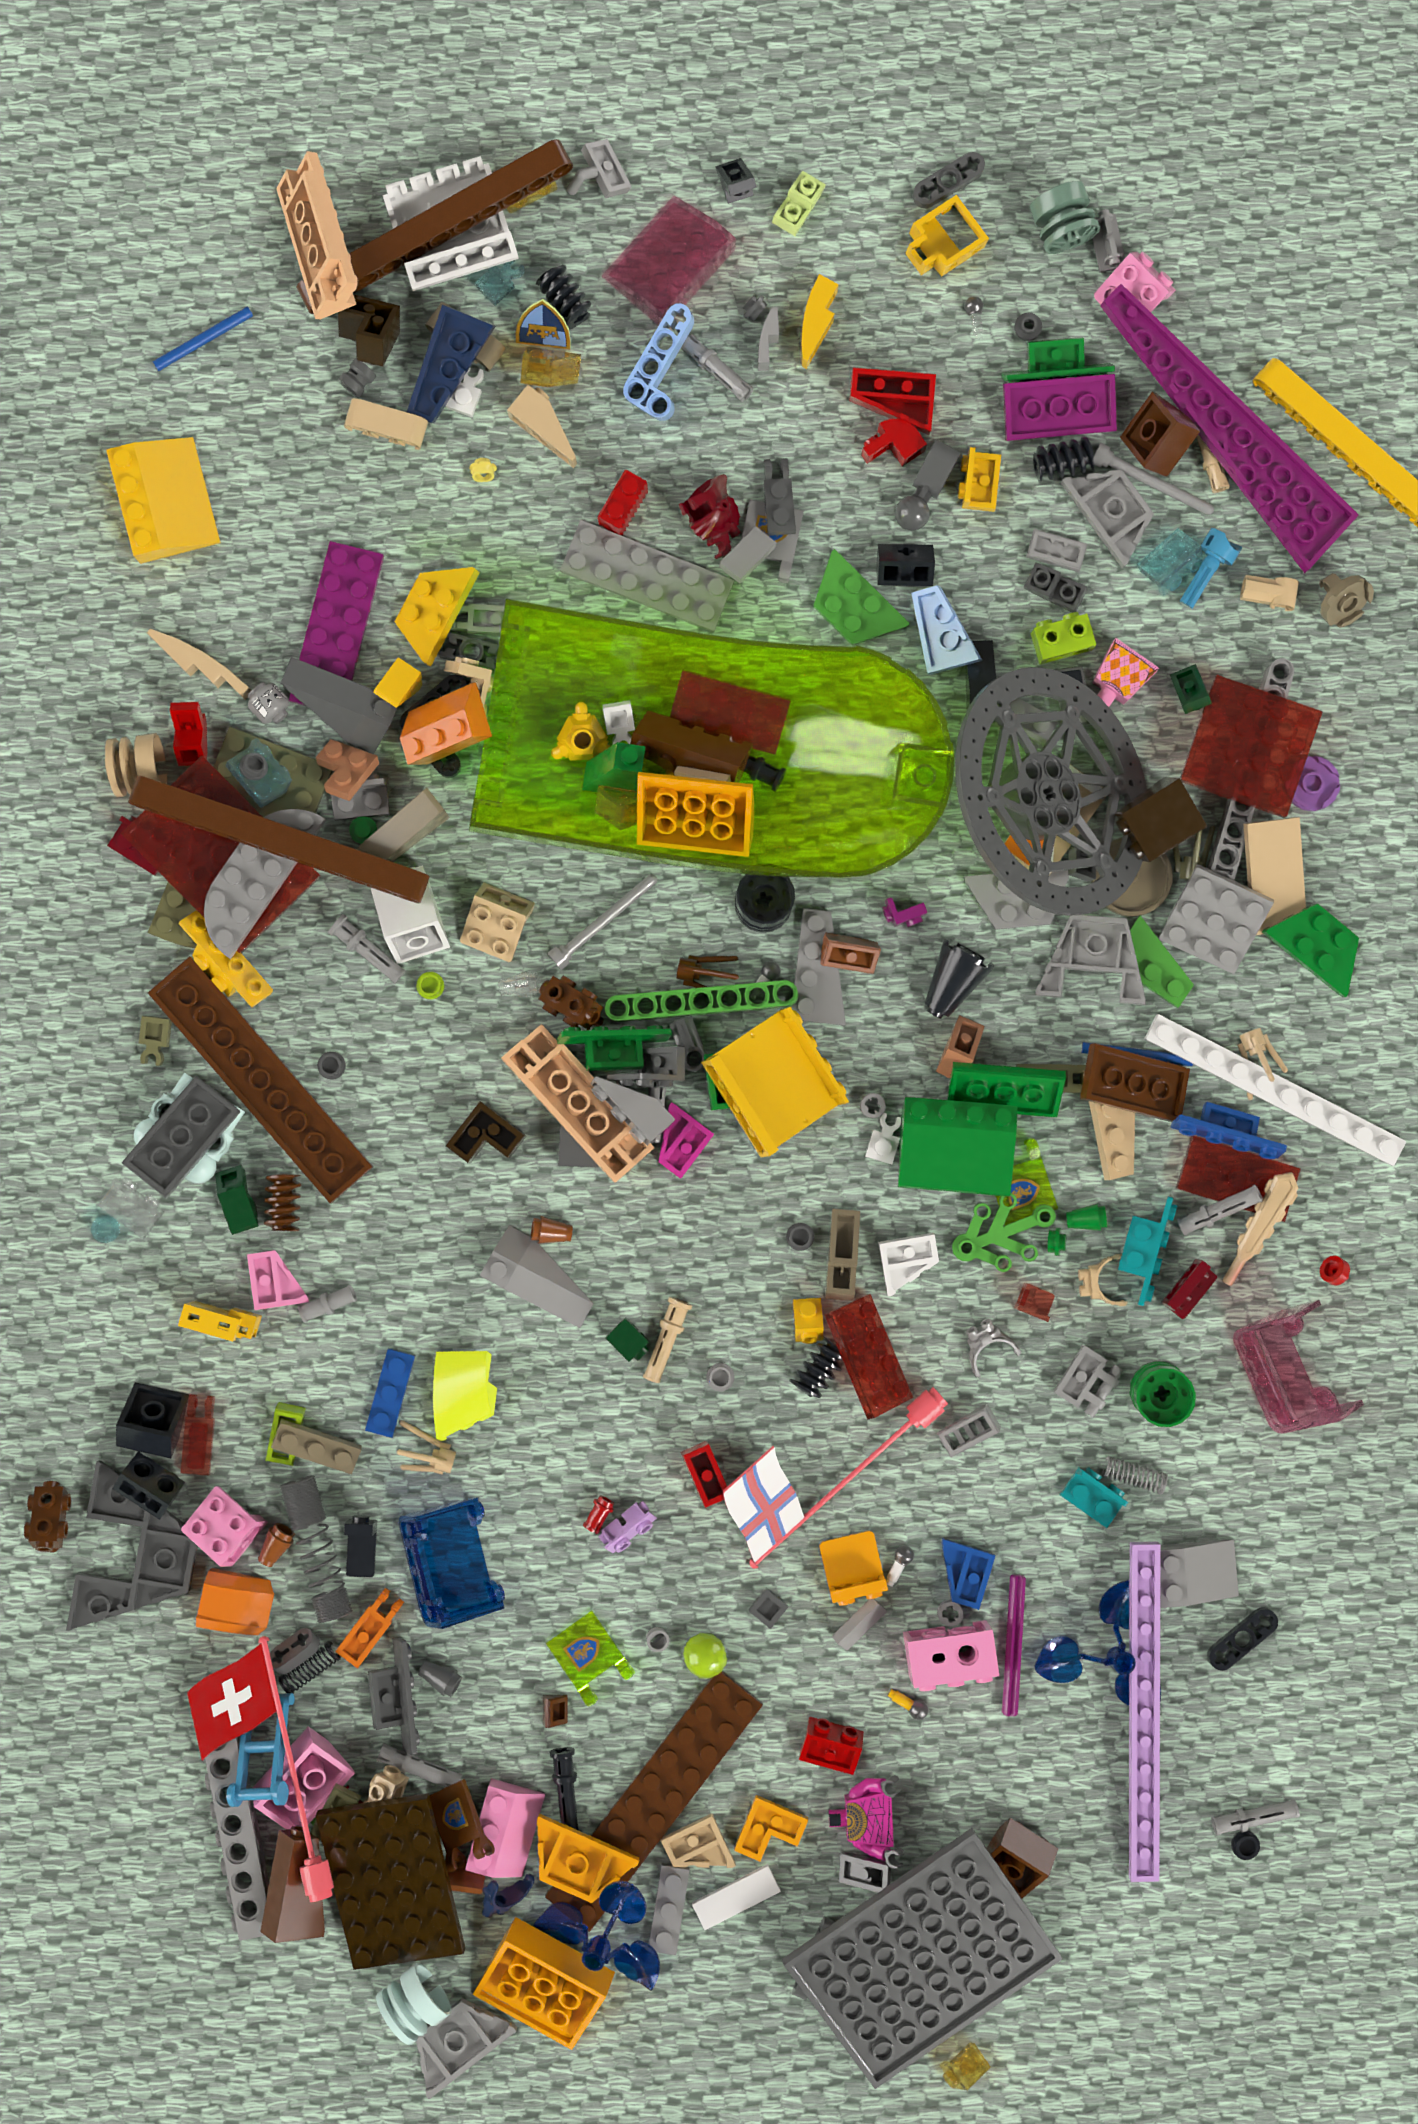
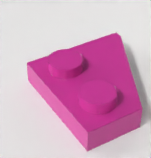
(682, 1141)

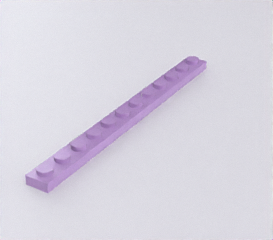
(1144, 1712)

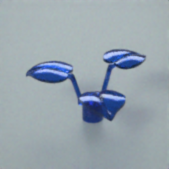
(1060, 1656)
(622, 1900)

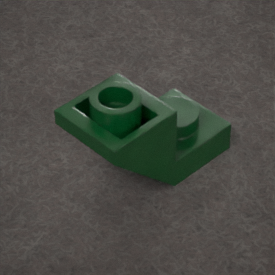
(235, 1200)

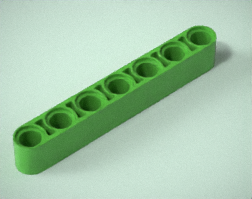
(688, 997)

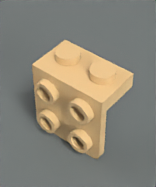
(478, 675)

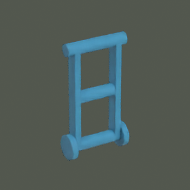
(279, 1789)

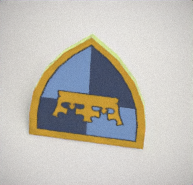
(543, 327)

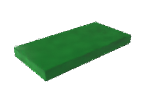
(1031, 1089)

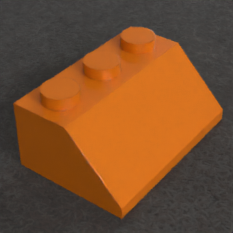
(444, 726)

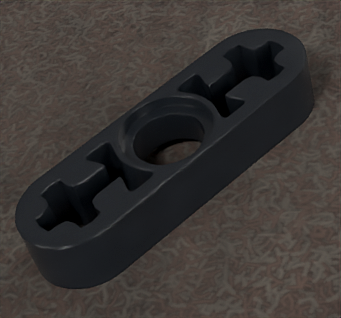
(1264, 1632)

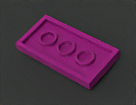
(1059, 407)

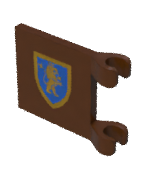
(459, 1824)

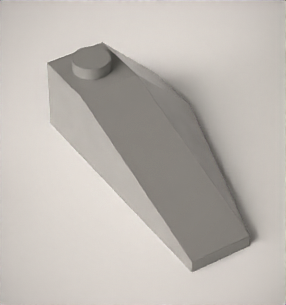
(533, 1275)

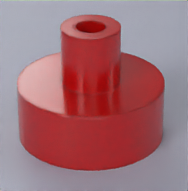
(1334, 1270)

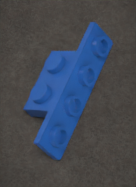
(1229, 1127)

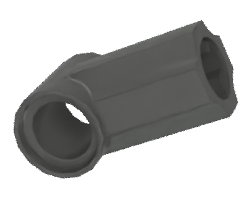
(687, 1036)

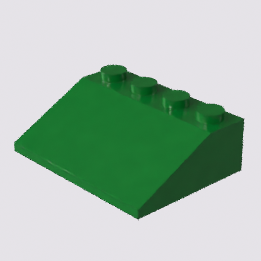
(957, 1146)

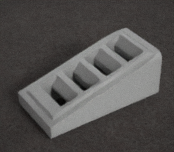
(964, 1422)

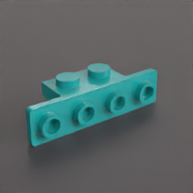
(1143, 1247)

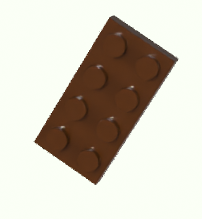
(1134, 1083)

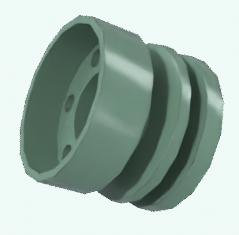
(1064, 217)

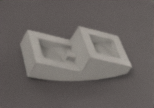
(769, 334)

